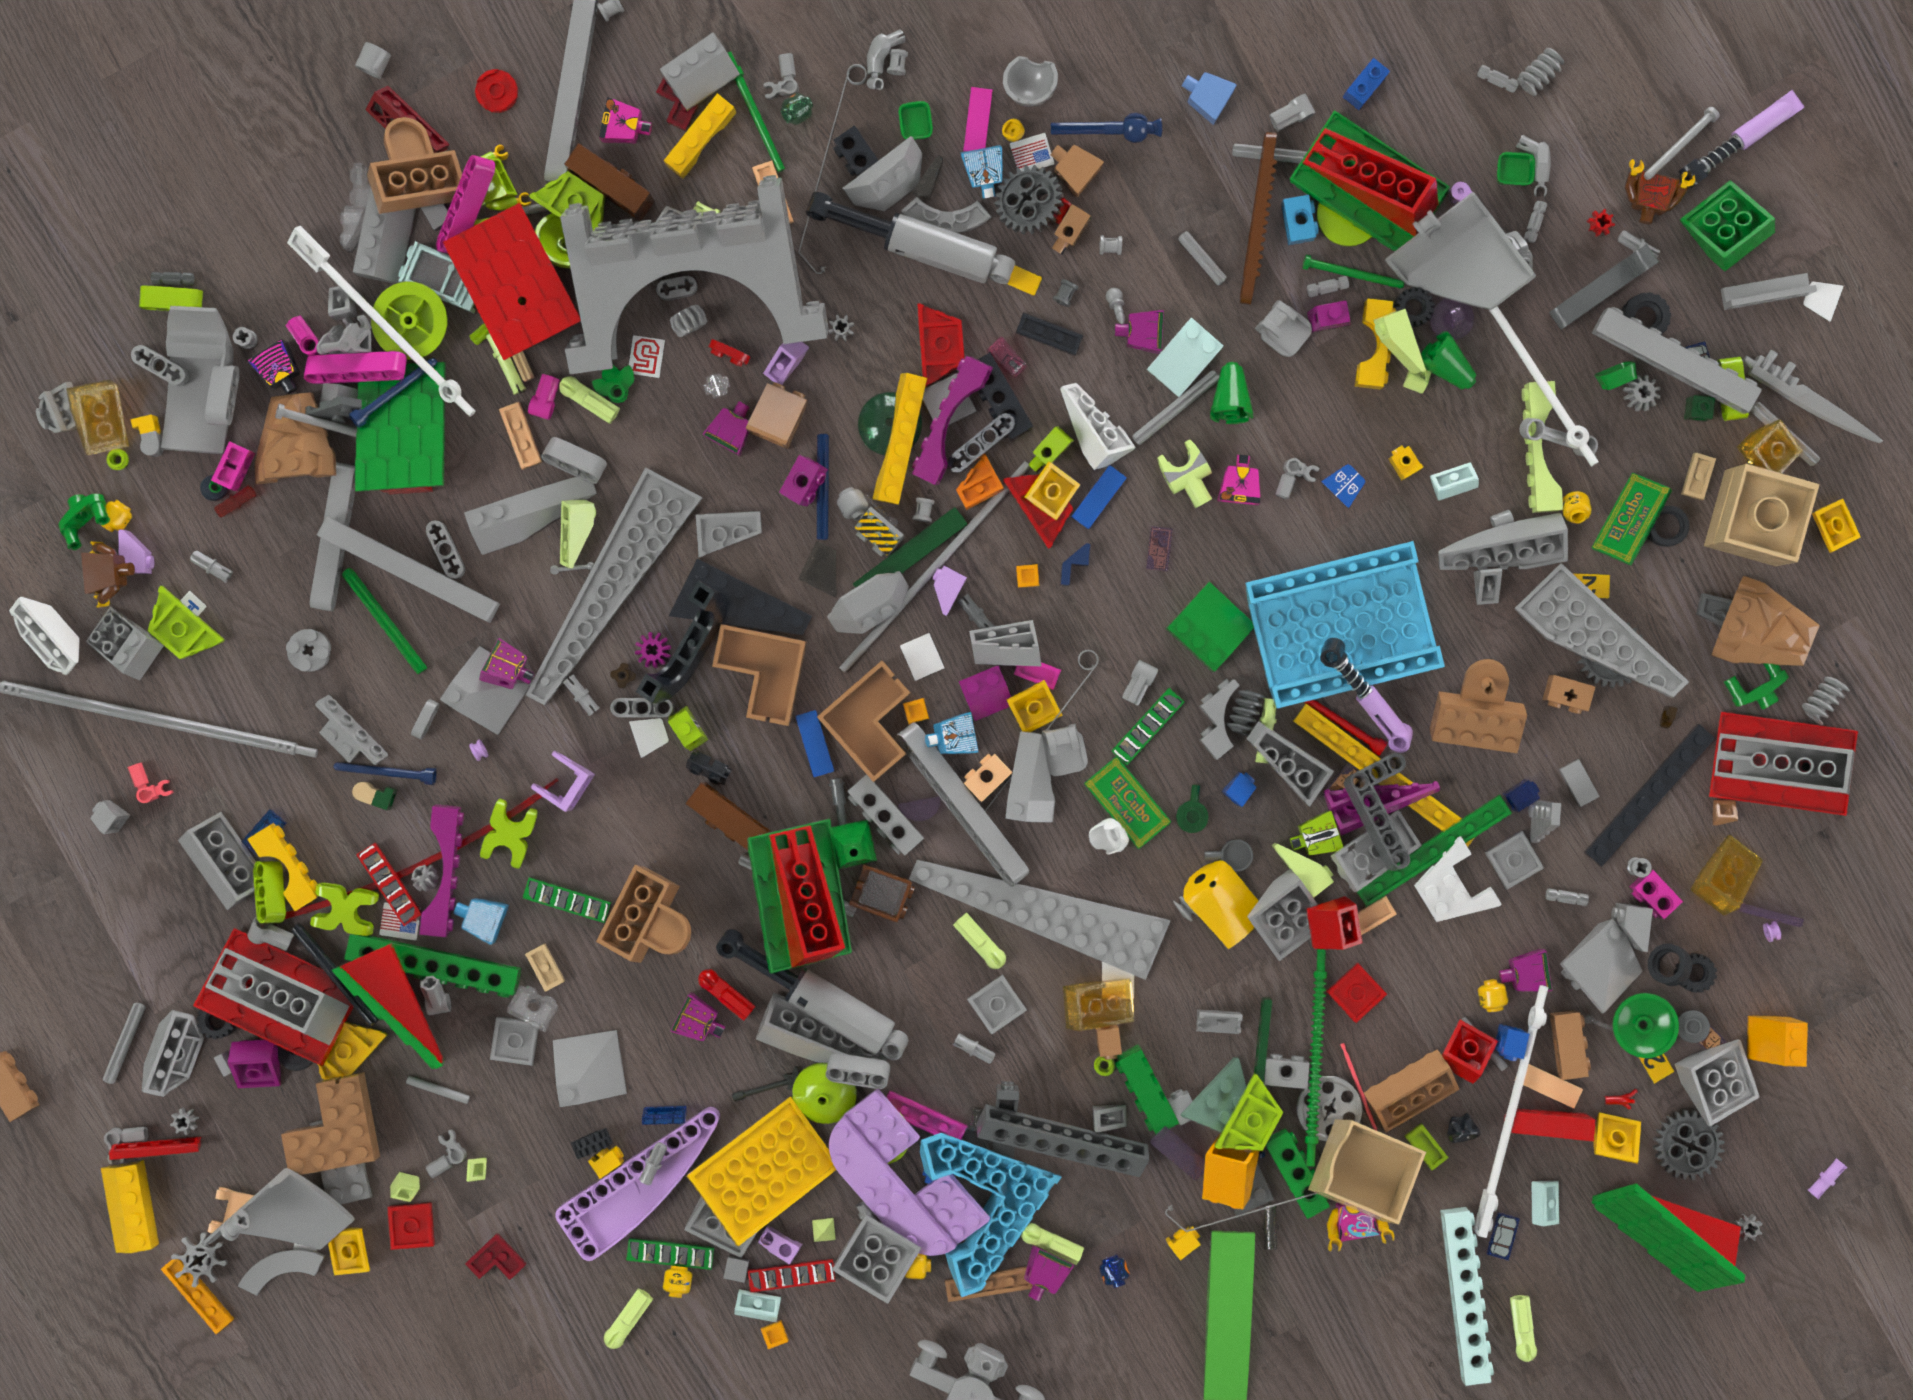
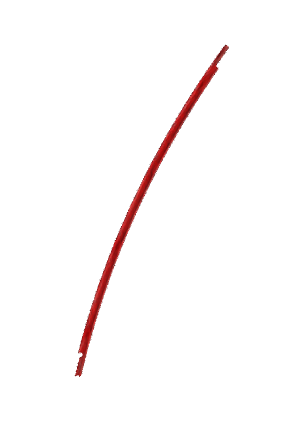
(431, 859)

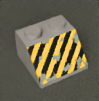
(879, 532)

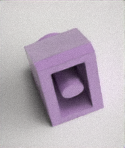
(785, 361)
(135, 553)
(947, 587)

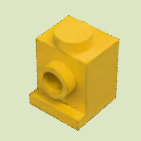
(1404, 470)
(606, 1161)
(1184, 1242)

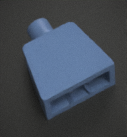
(1209, 95)

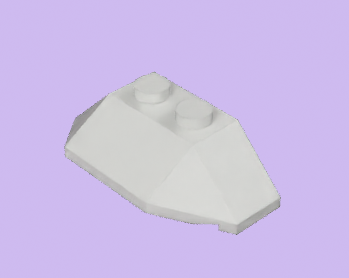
(46, 634)

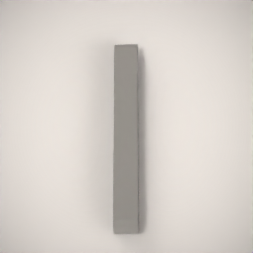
(571, 87)
(408, 569)
(963, 805)

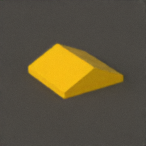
(1052, 490)
(1836, 525)
(1034, 707)
(1617, 1138)
(349, 1252)

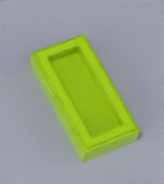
(1421, 1139)

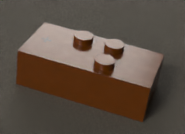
(614, 184)
(725, 815)

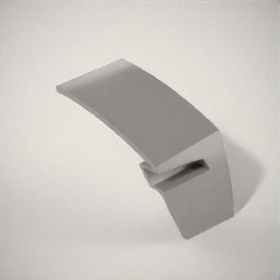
(205, 405)

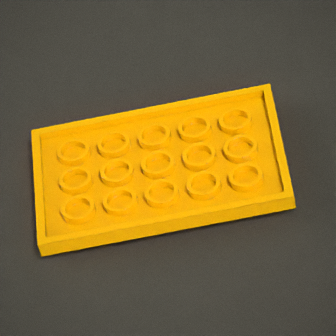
(763, 1171)

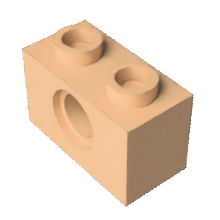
(984, 789)

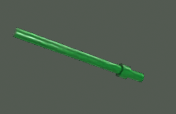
(757, 117)

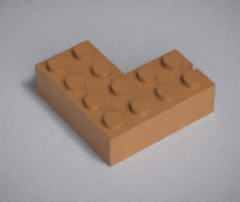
(775, 667)
(856, 717)
(346, 1131)

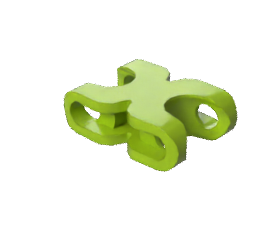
(508, 833)
(344, 909)

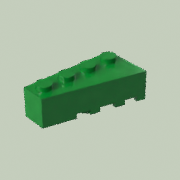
(1146, 1088)

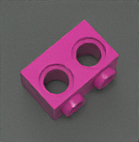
(233, 466)
(1658, 890)

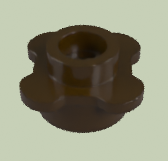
(629, 675)

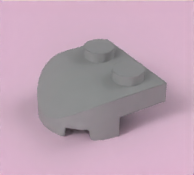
(55, 411)

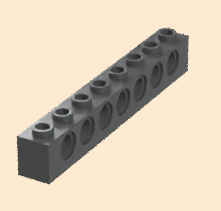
(1062, 1140)

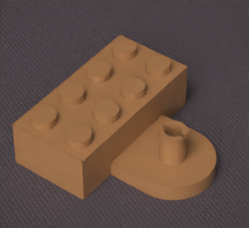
(413, 173)
(1480, 713)
(645, 918)

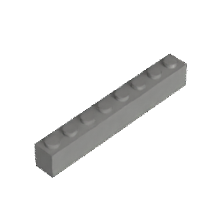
(1676, 360)

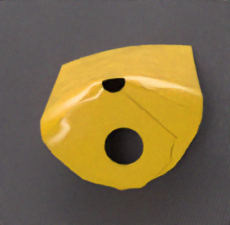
(1224, 905)

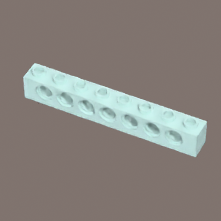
(1481, 1371)

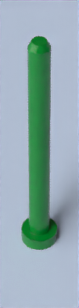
(1333, 268)

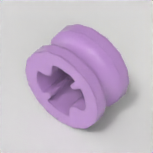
(478, 750)
(1772, 931)

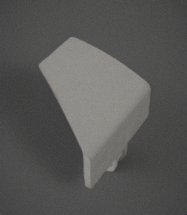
(1462, 257)
(287, 1211)

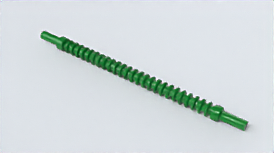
(1311, 1140)

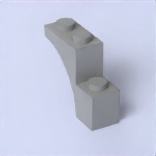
(1214, 706)

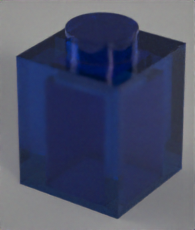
(1522, 795)

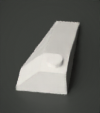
(1097, 436)

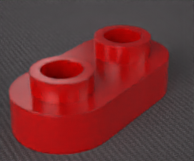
(720, 349)

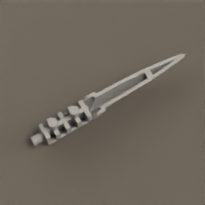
(1801, 395)

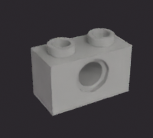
(1295, 1079)

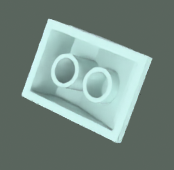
(1185, 357)

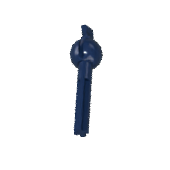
(1134, 127)

